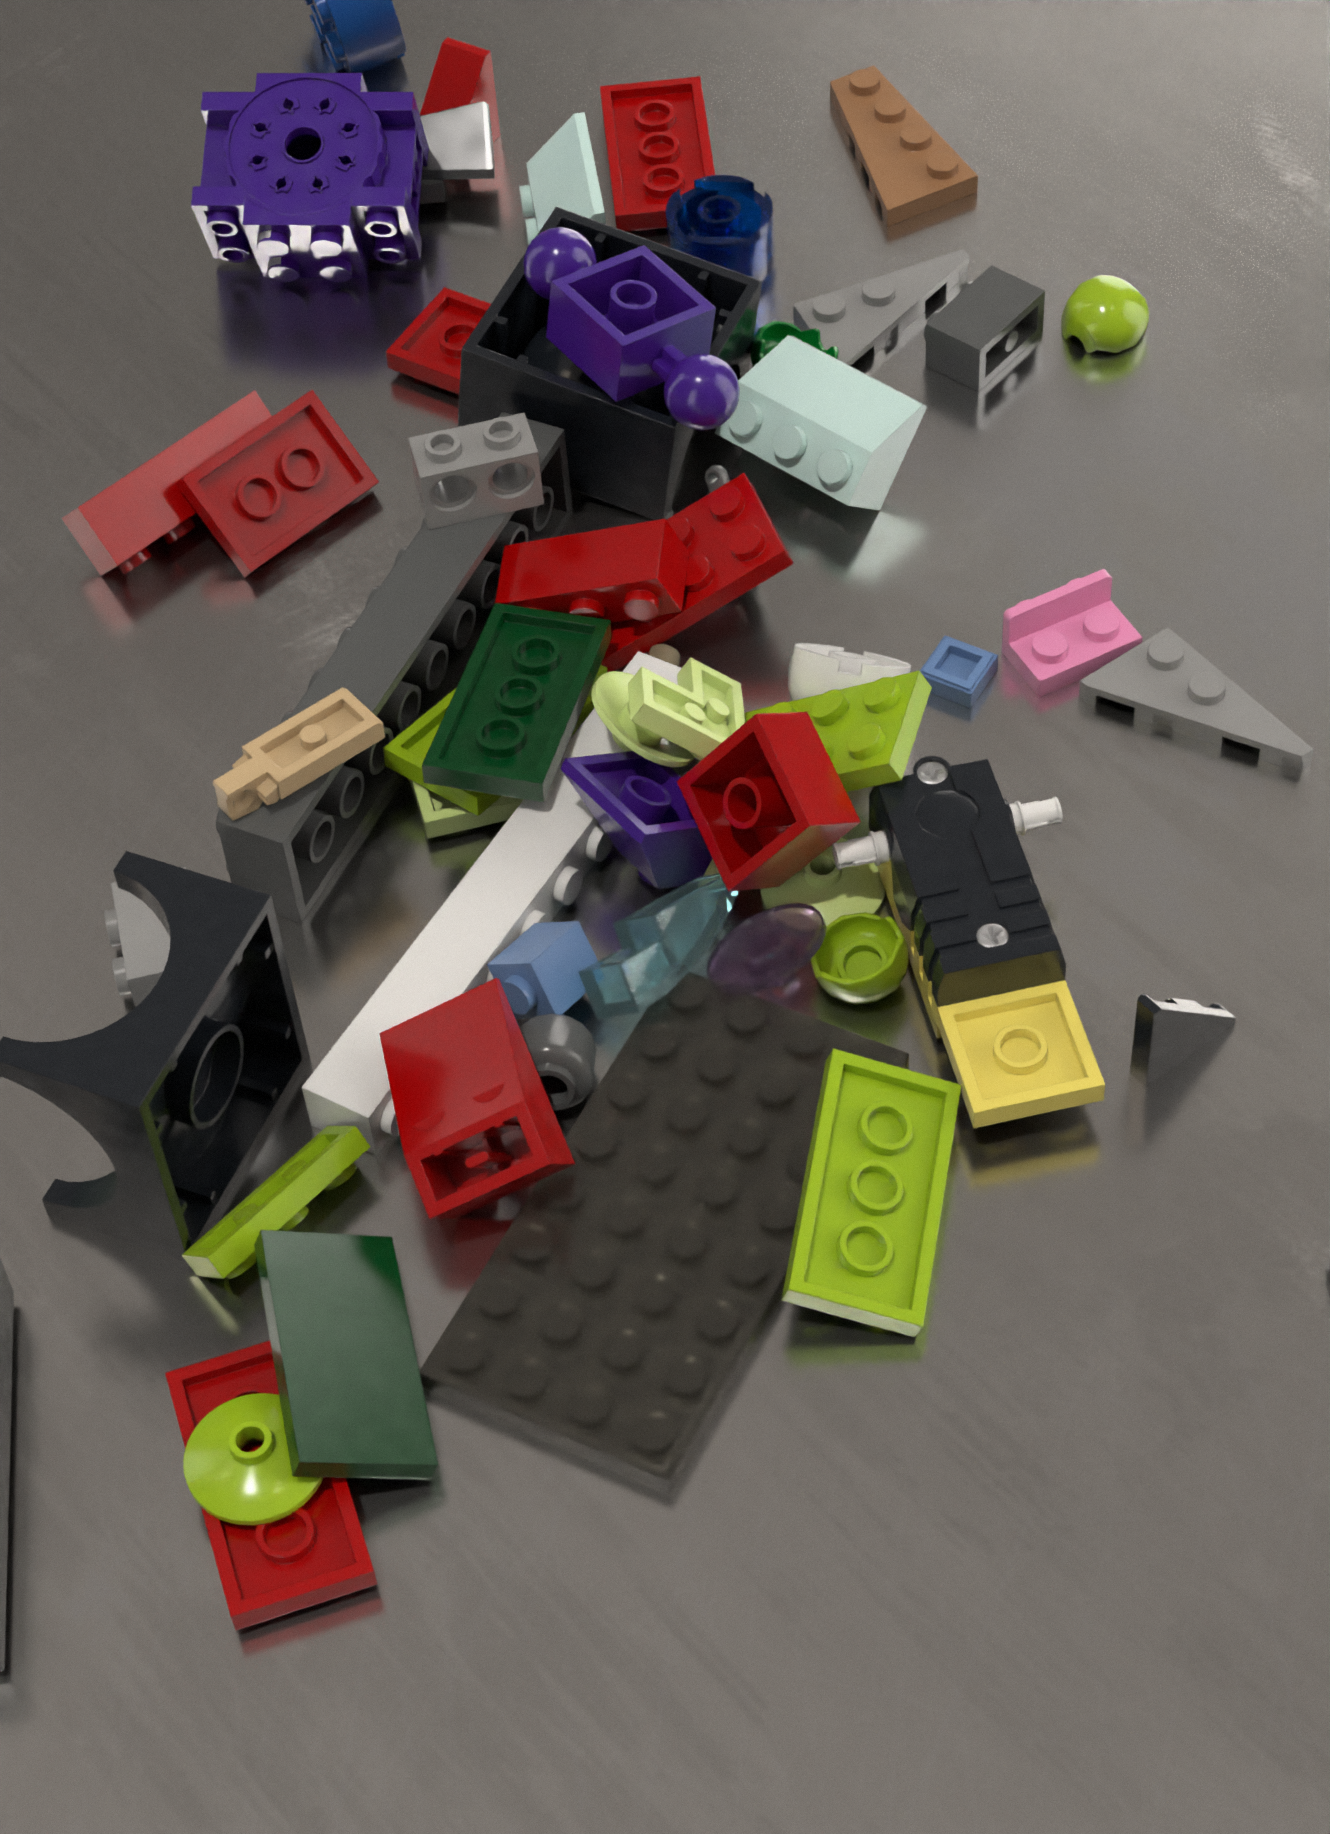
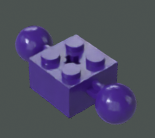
(632, 326)

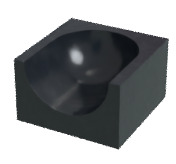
(618, 449)

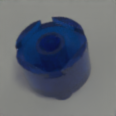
(724, 224)

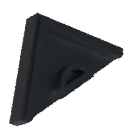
(1171, 1033)

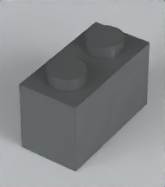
(984, 328)

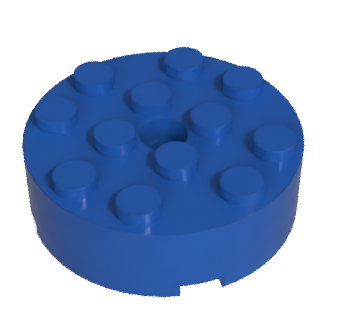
(357, 33)

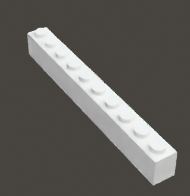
(516, 882)

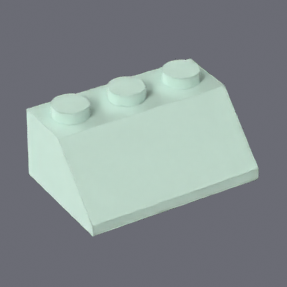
(562, 177)
(824, 423)

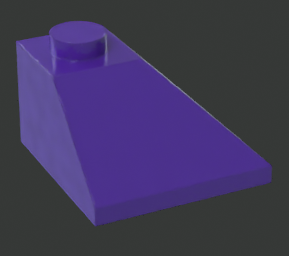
(642, 815)

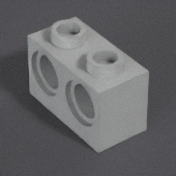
(476, 470)

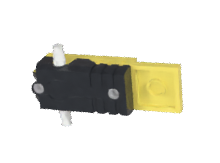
(980, 937)

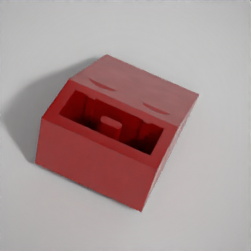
(470, 1104)

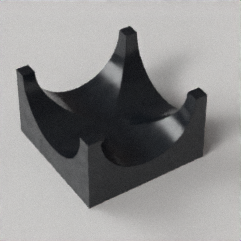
(185, 1075)

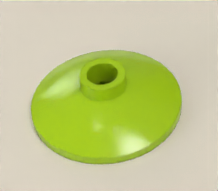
(241, 1484)

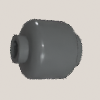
(562, 1056)

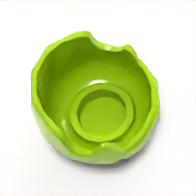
(1105, 314)
(861, 958)

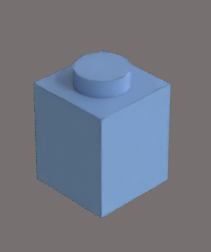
(543, 968)

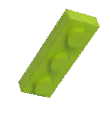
(277, 1202)

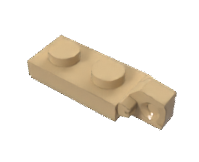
(297, 753)

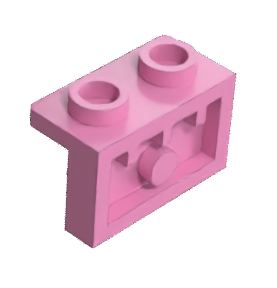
(1066, 633)

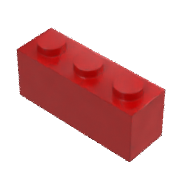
(599, 573)

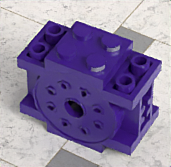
(302, 133)

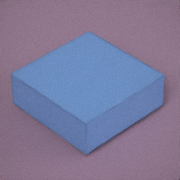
(959, 671)

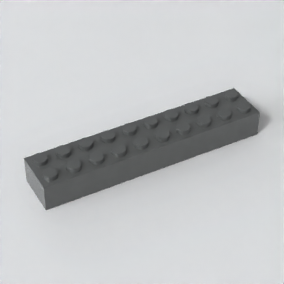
(399, 664)

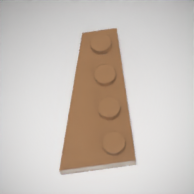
(902, 153)

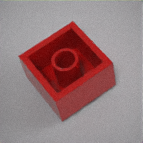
(768, 801)

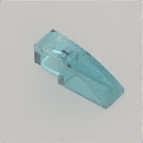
(658, 947)

